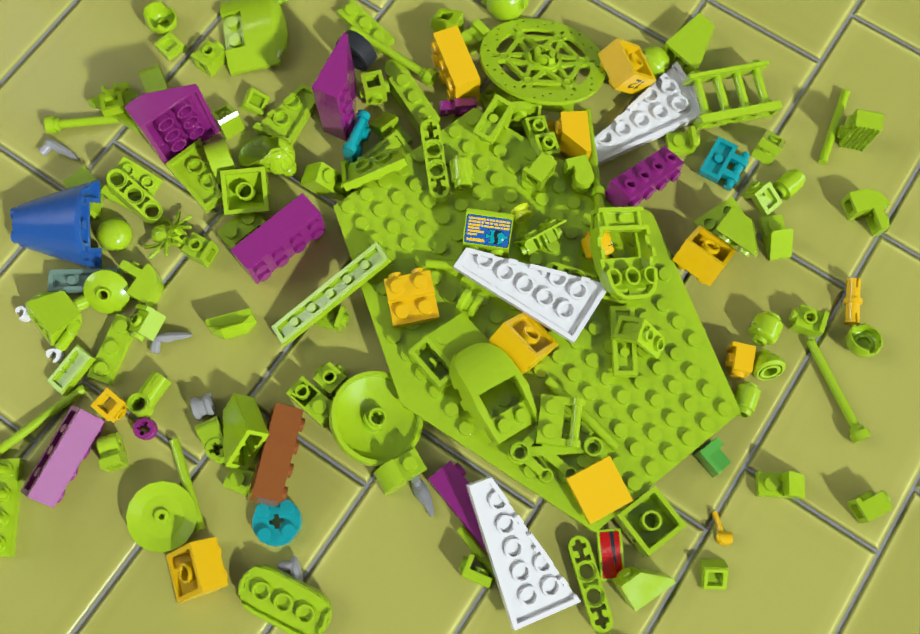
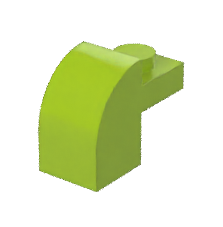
(219, 157)
(868, 204)
(147, 284)
(398, 471)

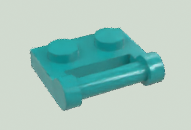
(359, 134)

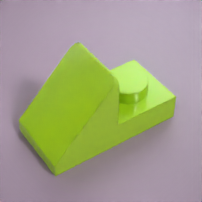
(494, 119)
(386, 125)
(768, 148)
(776, 237)
(780, 485)

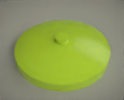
(371, 421)

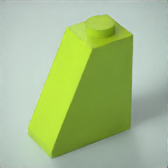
(690, 43)
(242, 431)

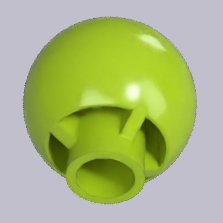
(505, 9)

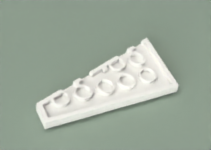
(654, 113)
(545, 294)
(522, 569)

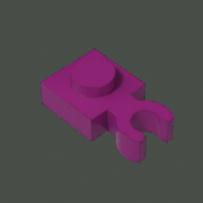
(458, 107)

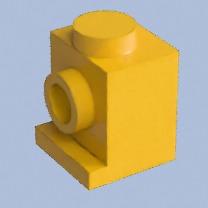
(740, 360)
(113, 409)

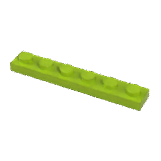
(331, 293)

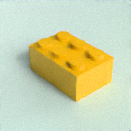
(455, 64)

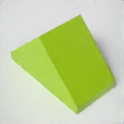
(228, 120)

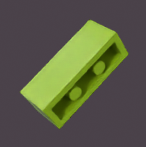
(412, 100)

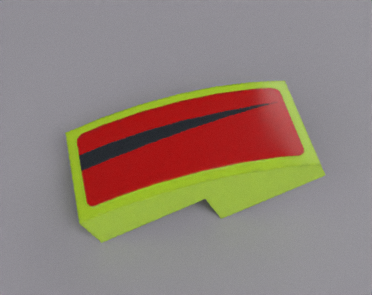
(610, 553)

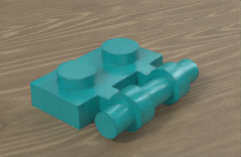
(717, 161)

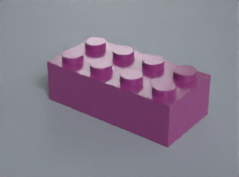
(279, 239)

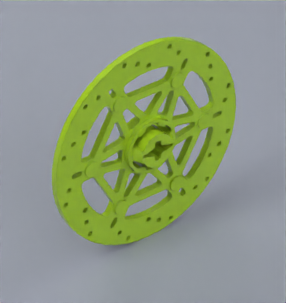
(542, 61)

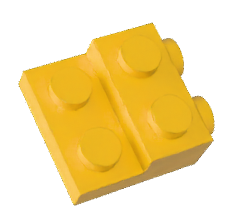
(411, 298)

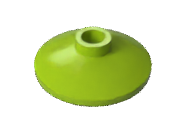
(113, 284)

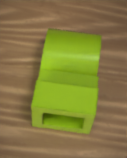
(474, 36)
(580, 172)
(111, 452)

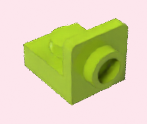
(683, 142)
(764, 196)
(334, 319)
(478, 575)

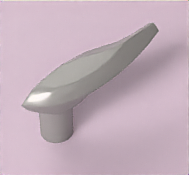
(60, 149)
(167, 337)
(422, 494)
(292, 566)

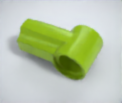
(150, 394)

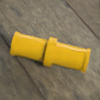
(852, 301)

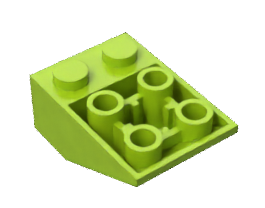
(437, 349)

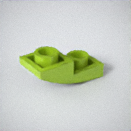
(540, 136)

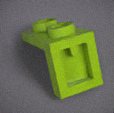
(639, 332)

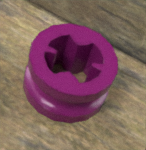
(139, 433)

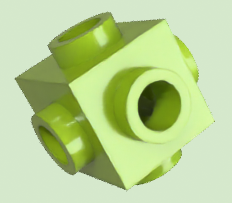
(374, 87)
(324, 372)

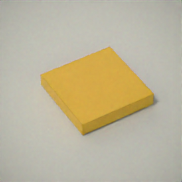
(599, 489)

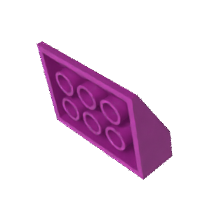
(337, 91)
(173, 119)

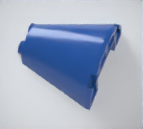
(59, 225)

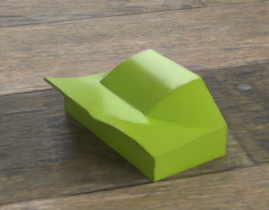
(232, 324)

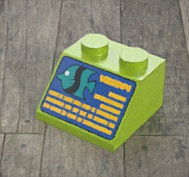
(488, 231)

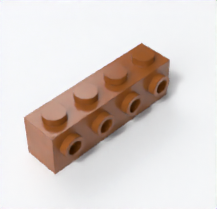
(276, 454)

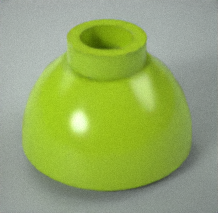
(768, 365)

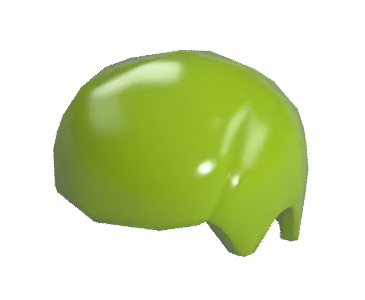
(160, 18)
(657, 59)
(114, 234)
(864, 340)

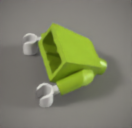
(56, 318)

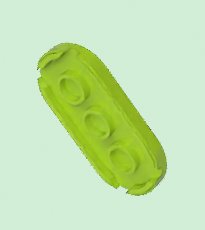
(284, 600)

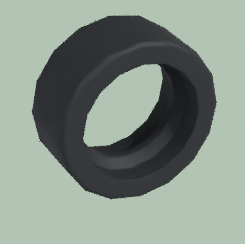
(362, 51)

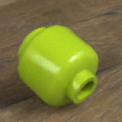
(765, 328)

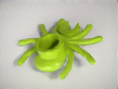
(168, 235)

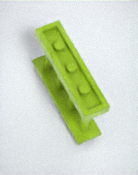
(727, 115)
(10, 485)

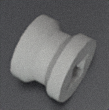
(203, 406)

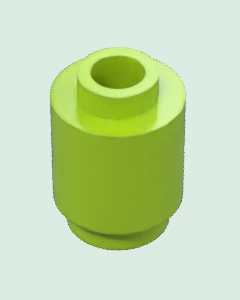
(461, 172)
(789, 183)
(747, 398)

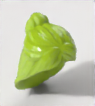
(269, 152)

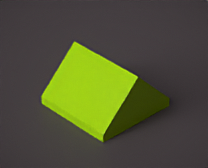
(245, 191)

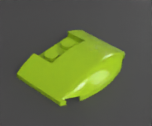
(253, 34)

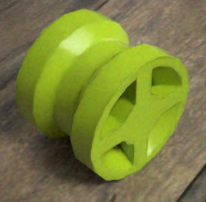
(469, 302)

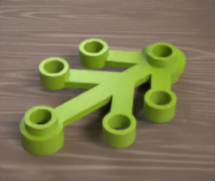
(549, 453)

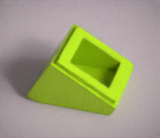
(254, 101)
(713, 574)

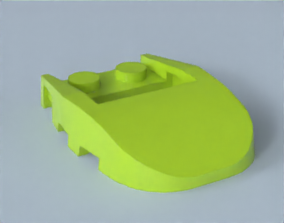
(624, 277)
(480, 369)

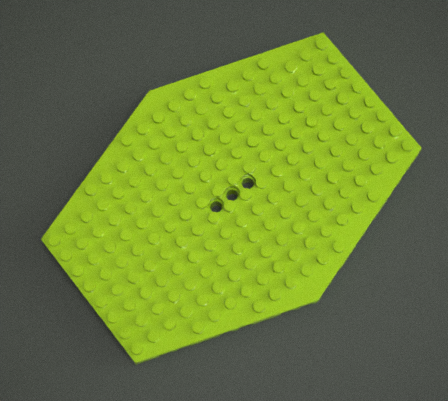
(653, 416)

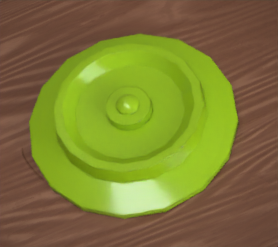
(161, 516)

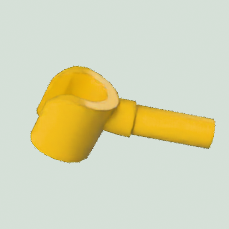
(722, 537)

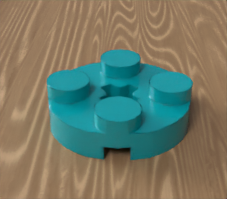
(286, 532)

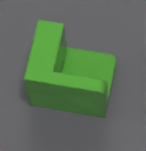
(712, 457)

